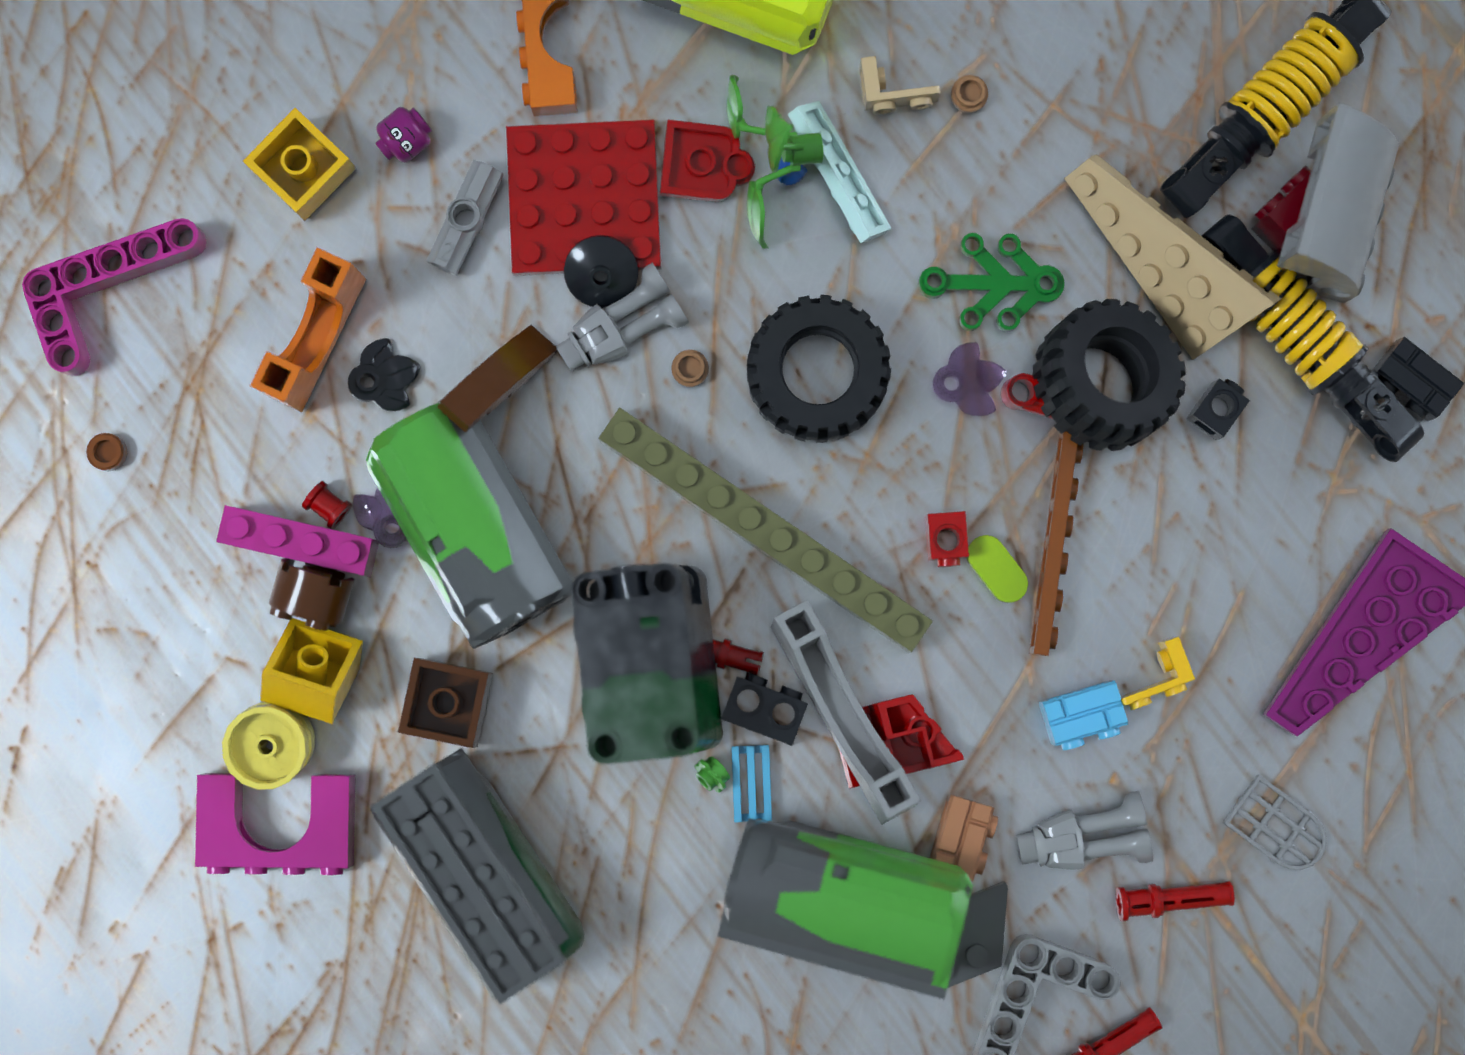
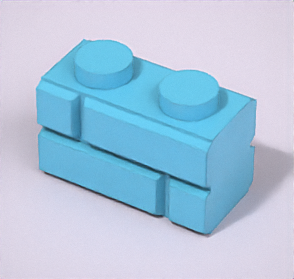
(1083, 714)

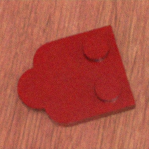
(703, 162)

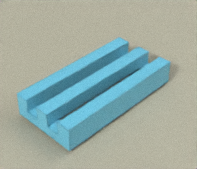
(750, 750)

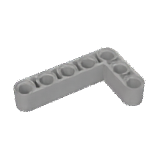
(1031, 974)

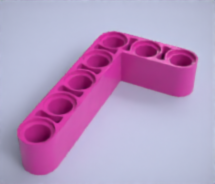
(98, 278)

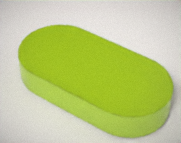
(997, 569)

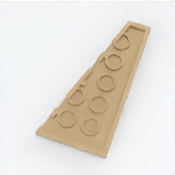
(1174, 265)

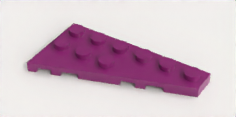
(1379, 618)

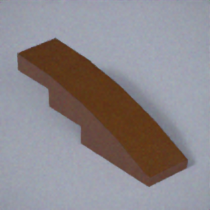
(497, 378)

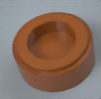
(106, 452)

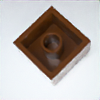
(445, 702)

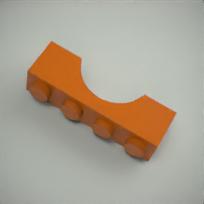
(550, 83)

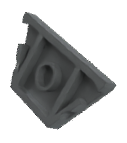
(982, 934)

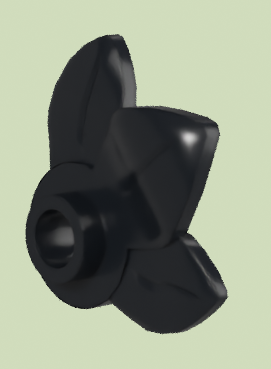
(388, 373)

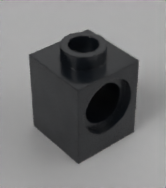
(1207, 419)

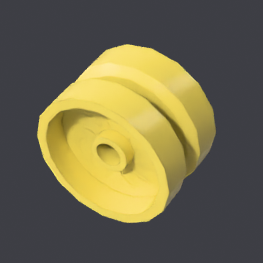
(247, 739)

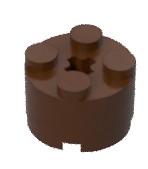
(311, 594)

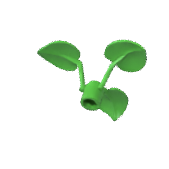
(792, 147)

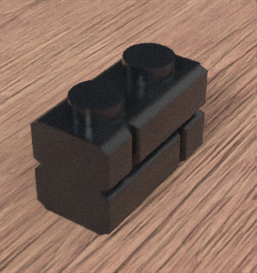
(1417, 380)

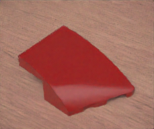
(908, 735)

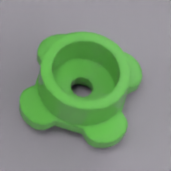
(712, 774)

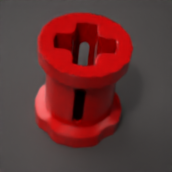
(327, 505)

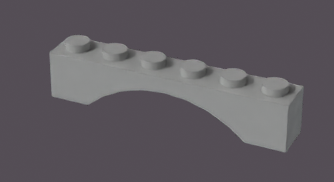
(861, 746)

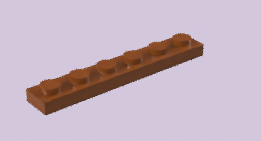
(1054, 560)

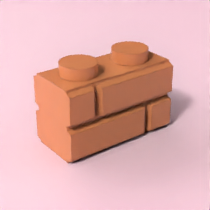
(963, 834)

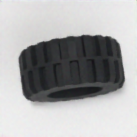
(829, 319)
(1143, 351)

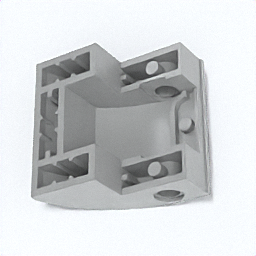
(1341, 203)

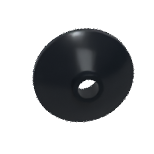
(604, 255)

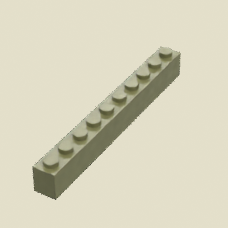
(765, 530)

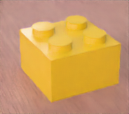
(299, 164)
(311, 671)

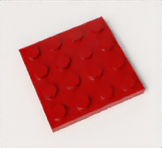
(581, 185)

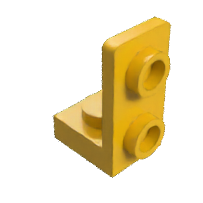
(1172, 660)

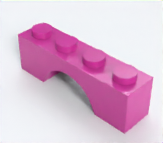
(297, 541)

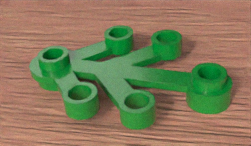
(998, 282)

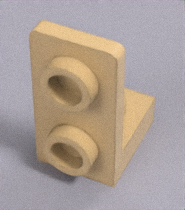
(886, 102)

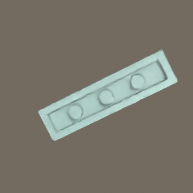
(842, 174)

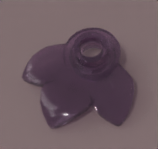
(974, 380)
(376, 515)

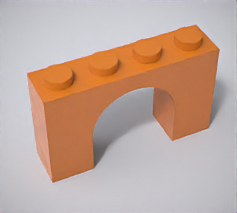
(332, 294)

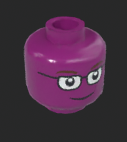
(403, 134)

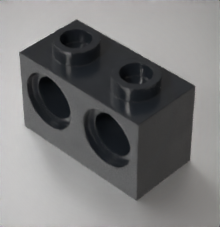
(761, 718)

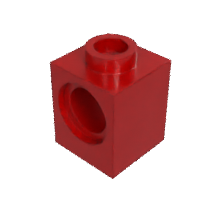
(946, 521)

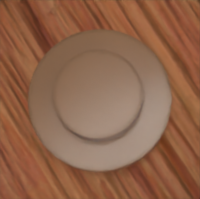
(969, 93)
(690, 368)

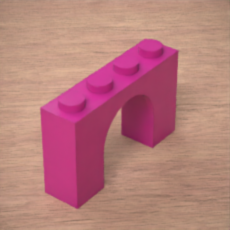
(226, 843)

